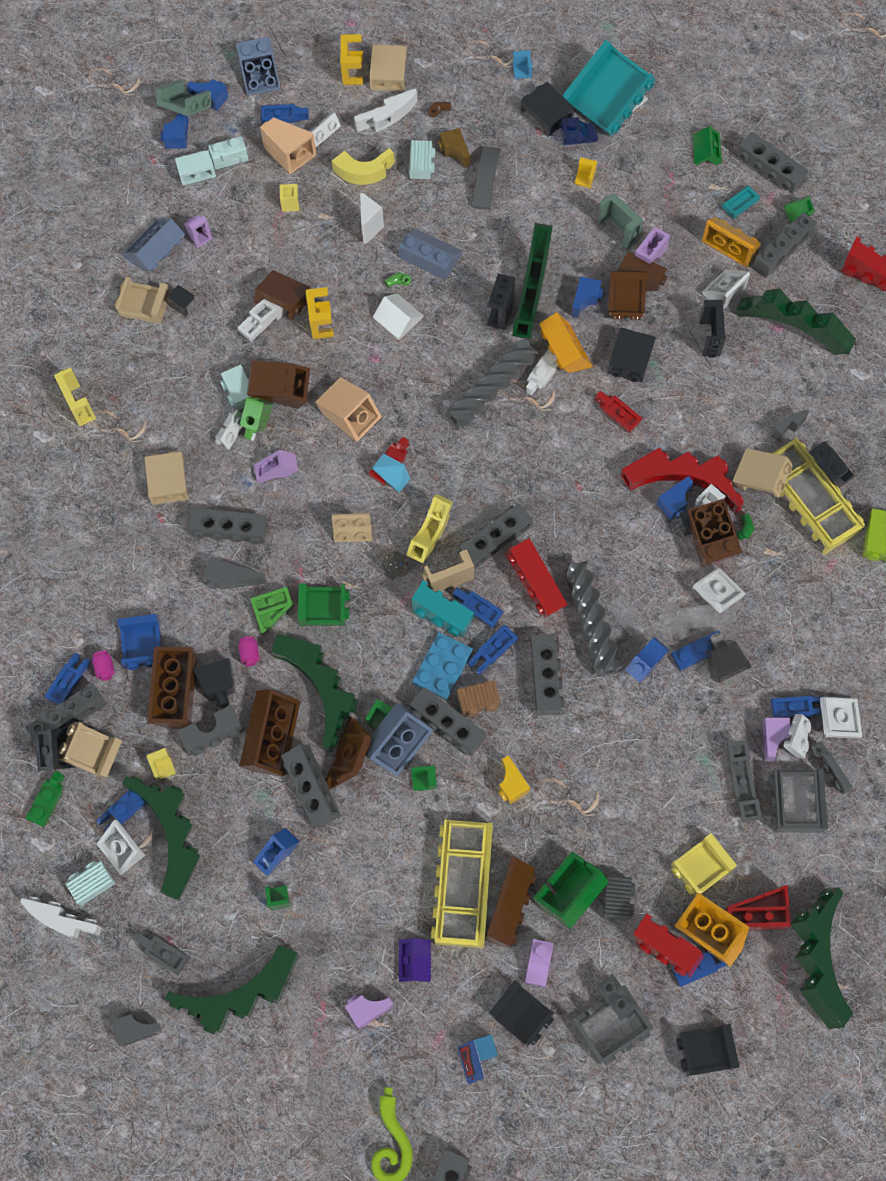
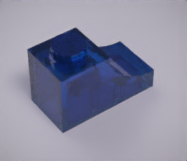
(577, 132)

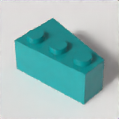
(441, 610)

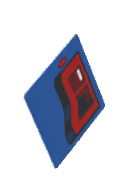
(471, 1062)

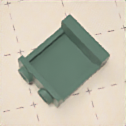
(173, 97)
(622, 217)

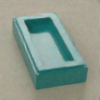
(740, 202)

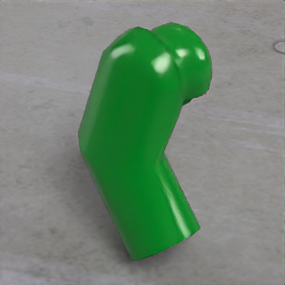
(747, 529)

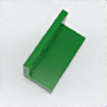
(707, 146)

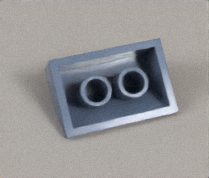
(154, 244)
(429, 253)
(398, 739)

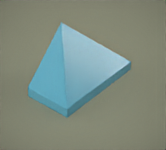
(392, 472)

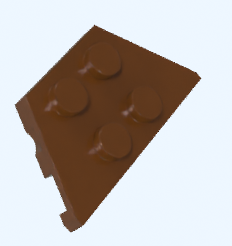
(349, 754)

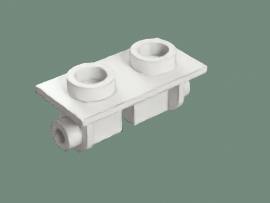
(325, 128)
(228, 435)

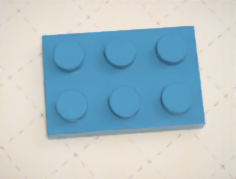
(442, 666)

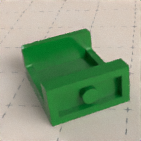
(322, 605)

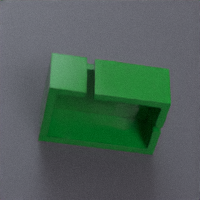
(576, 887)

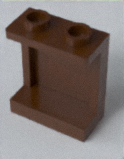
(282, 292)
(627, 294)

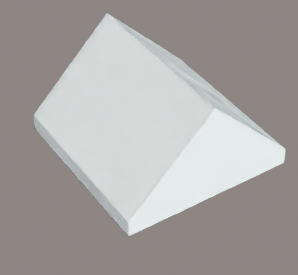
(371, 218)
(727, 286)
(397, 315)
(120, 847)

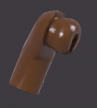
(437, 107)

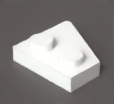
(799, 730)

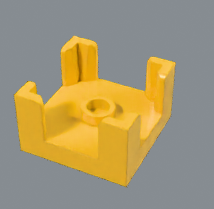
(350, 59)
(319, 313)

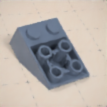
(258, 66)

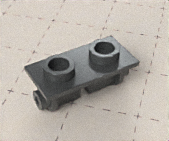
(617, 997)

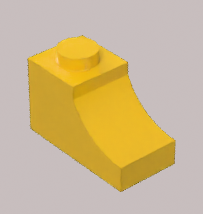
(514, 784)

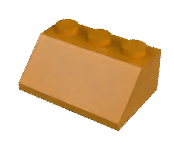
(730, 241)
(564, 344)
(713, 929)

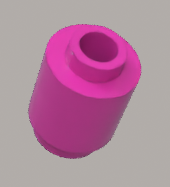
(248, 651)
(103, 665)

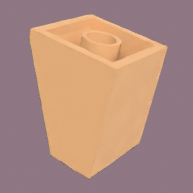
(288, 144)
(349, 408)

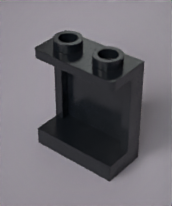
(547, 107)
(501, 301)
(713, 314)
(631, 355)
(832, 464)
(47, 749)
(521, 1014)
(707, 1050)

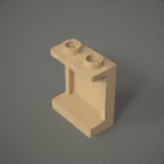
(388, 67)
(142, 301)
(763, 472)
(166, 477)
(452, 576)
(89, 750)

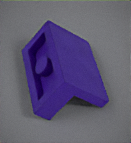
(414, 960)

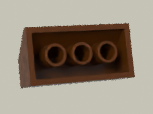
(172, 687)
(269, 732)
(510, 904)

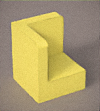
(289, 197)
(161, 764)

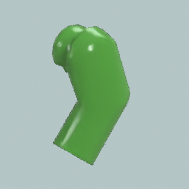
(398, 278)

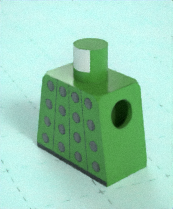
(255, 416)

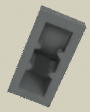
(130, 1030)

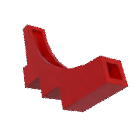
(657, 467)

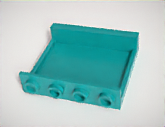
(609, 88)

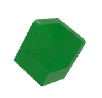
(798, 206)
(377, 713)
(424, 778)
(277, 897)

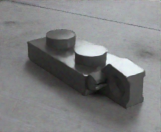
(831, 766)
(162, 953)

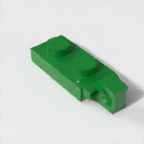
(46, 800)

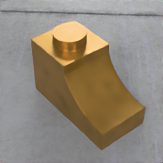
(454, 146)

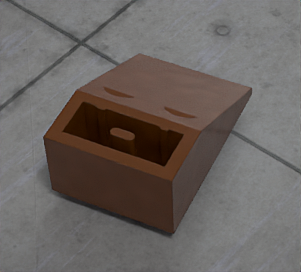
(279, 382)
(713, 533)

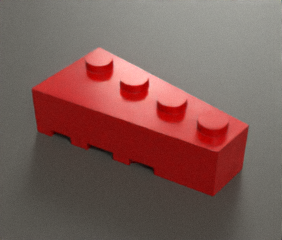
(535, 578)

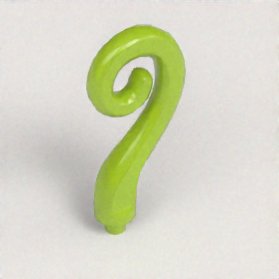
(387, 1112)

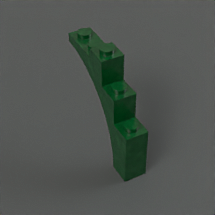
(533, 282)
(801, 315)
(336, 703)
(166, 806)
(815, 957)
(216, 1009)

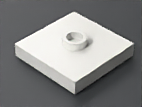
(719, 590)
(840, 717)

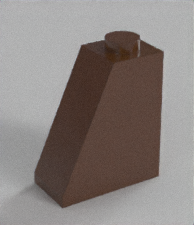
(656, 272)

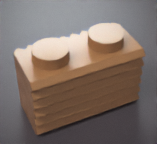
(478, 698)

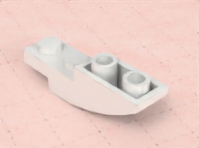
(393, 110)
(260, 318)
(53, 917)

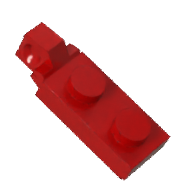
(618, 411)
(395, 451)

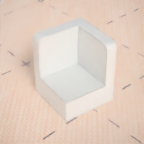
(709, 495)

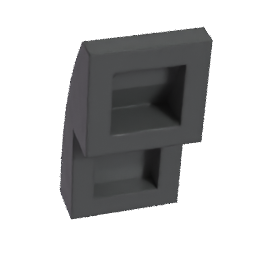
(792, 423)

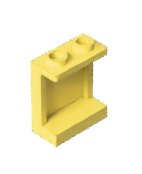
(80, 408)
(703, 865)

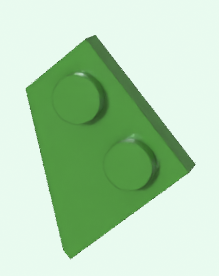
(271, 607)

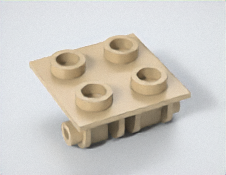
(352, 527)

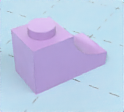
(198, 230)
(653, 246)
(276, 465)
(774, 733)
(539, 963)
(365, 1011)

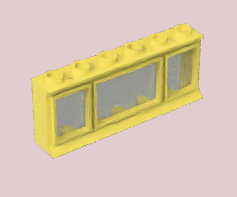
(818, 499)
(462, 884)

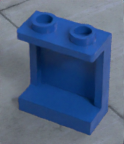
(138, 640)

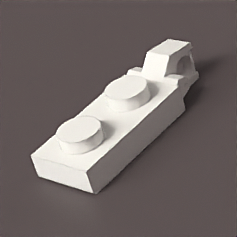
(542, 372)

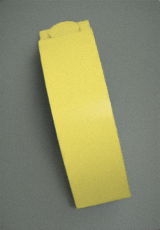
(363, 172)
(431, 530)

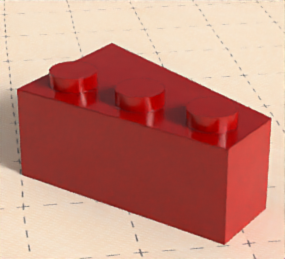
(866, 265)
(764, 911)
(667, 947)

